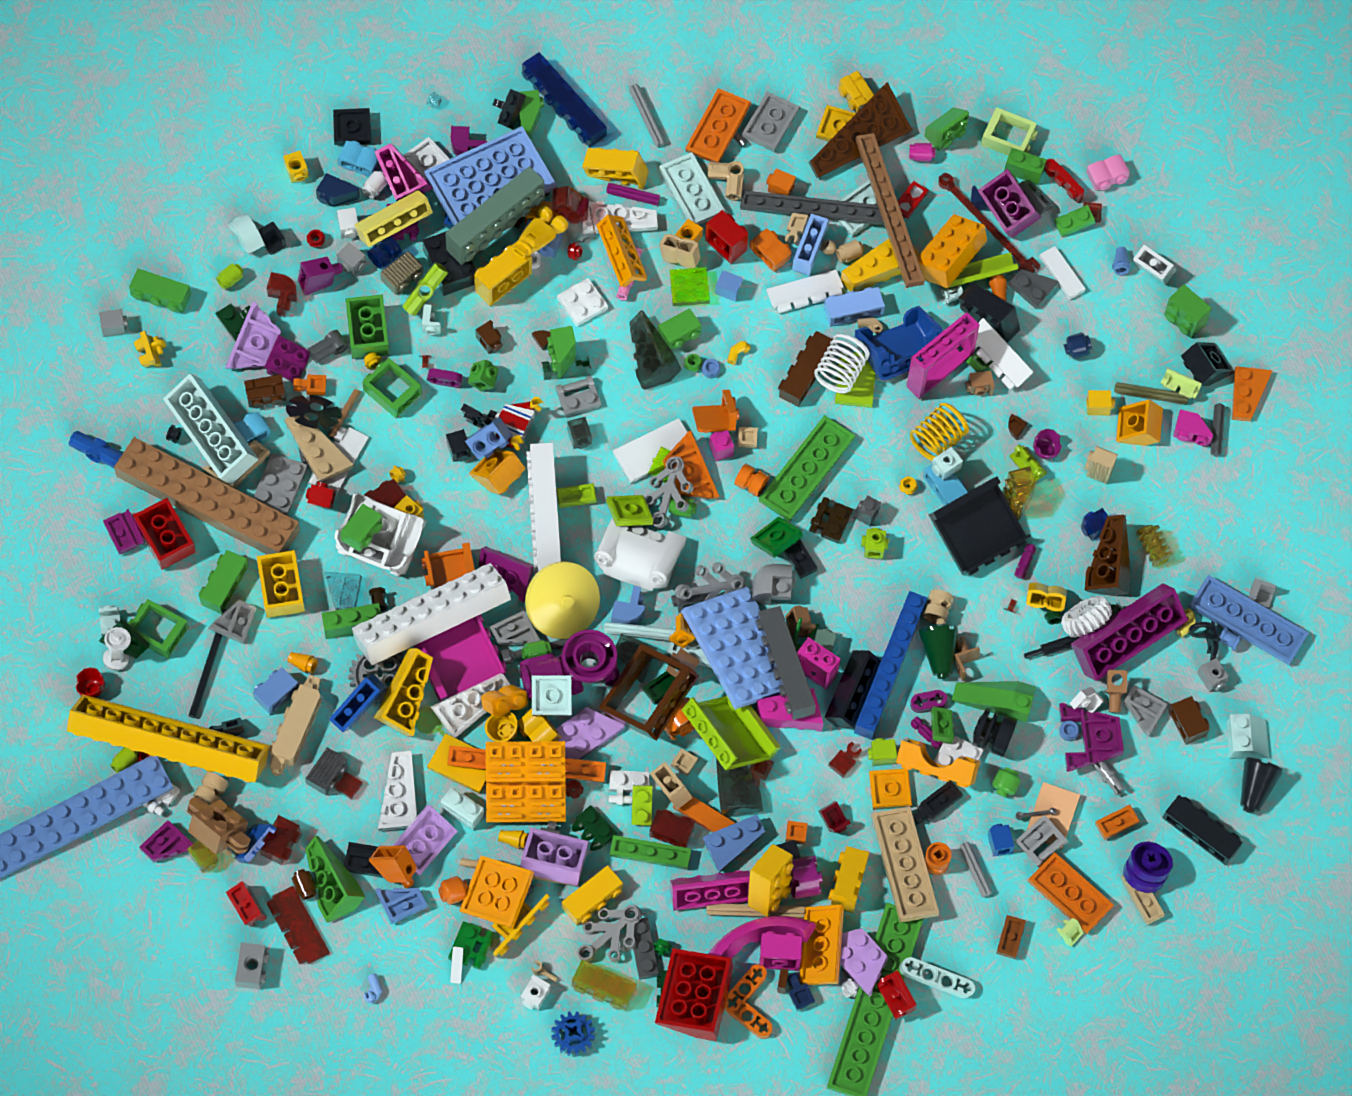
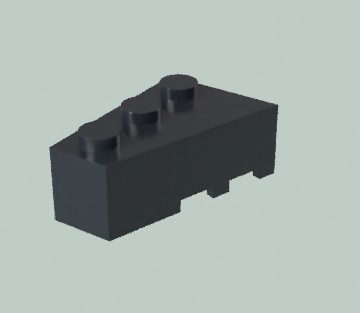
(997, 312)

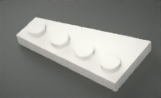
(636, 218)
(466, 707)
(399, 795)

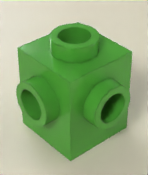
(483, 375)

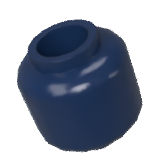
(1078, 345)

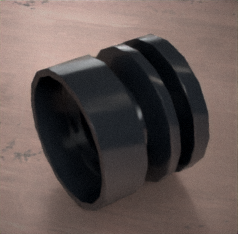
(994, 732)

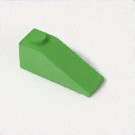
(530, 111)

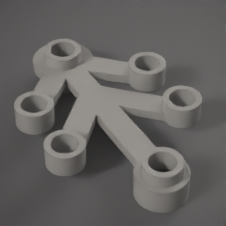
(668, 489)
(714, 586)
(612, 932)

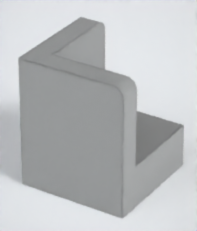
(1262, 592)

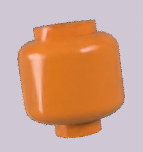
(453, 890)

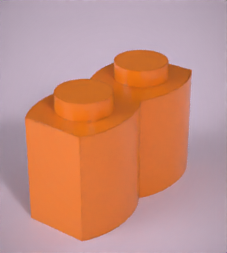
(770, 249)

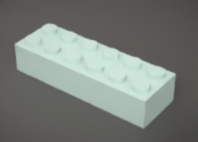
(210, 429)

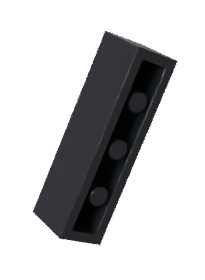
(852, 688)
(1202, 829)

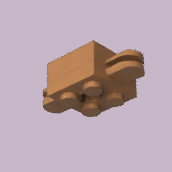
(217, 826)

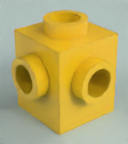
(409, 506)

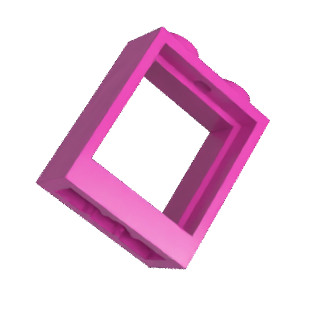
(825, 668)

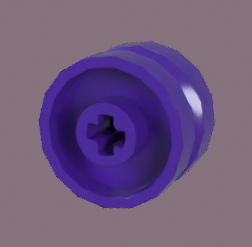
(1147, 867)

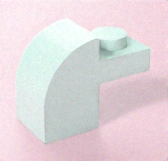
(247, 233)

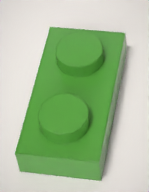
(1074, 221)
(942, 725)

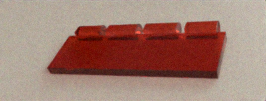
(302, 929)

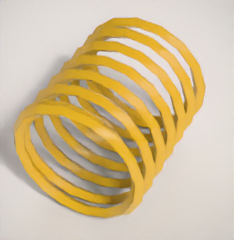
(932, 437)

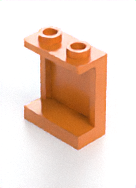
(447, 565)

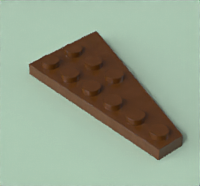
(878, 116)

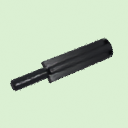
(1052, 647)

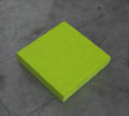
(629, 510)

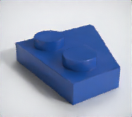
(256, 834)

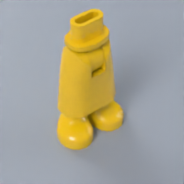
(539, 232)

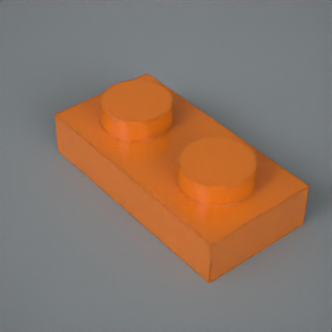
(1117, 822)

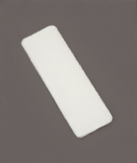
(456, 968)

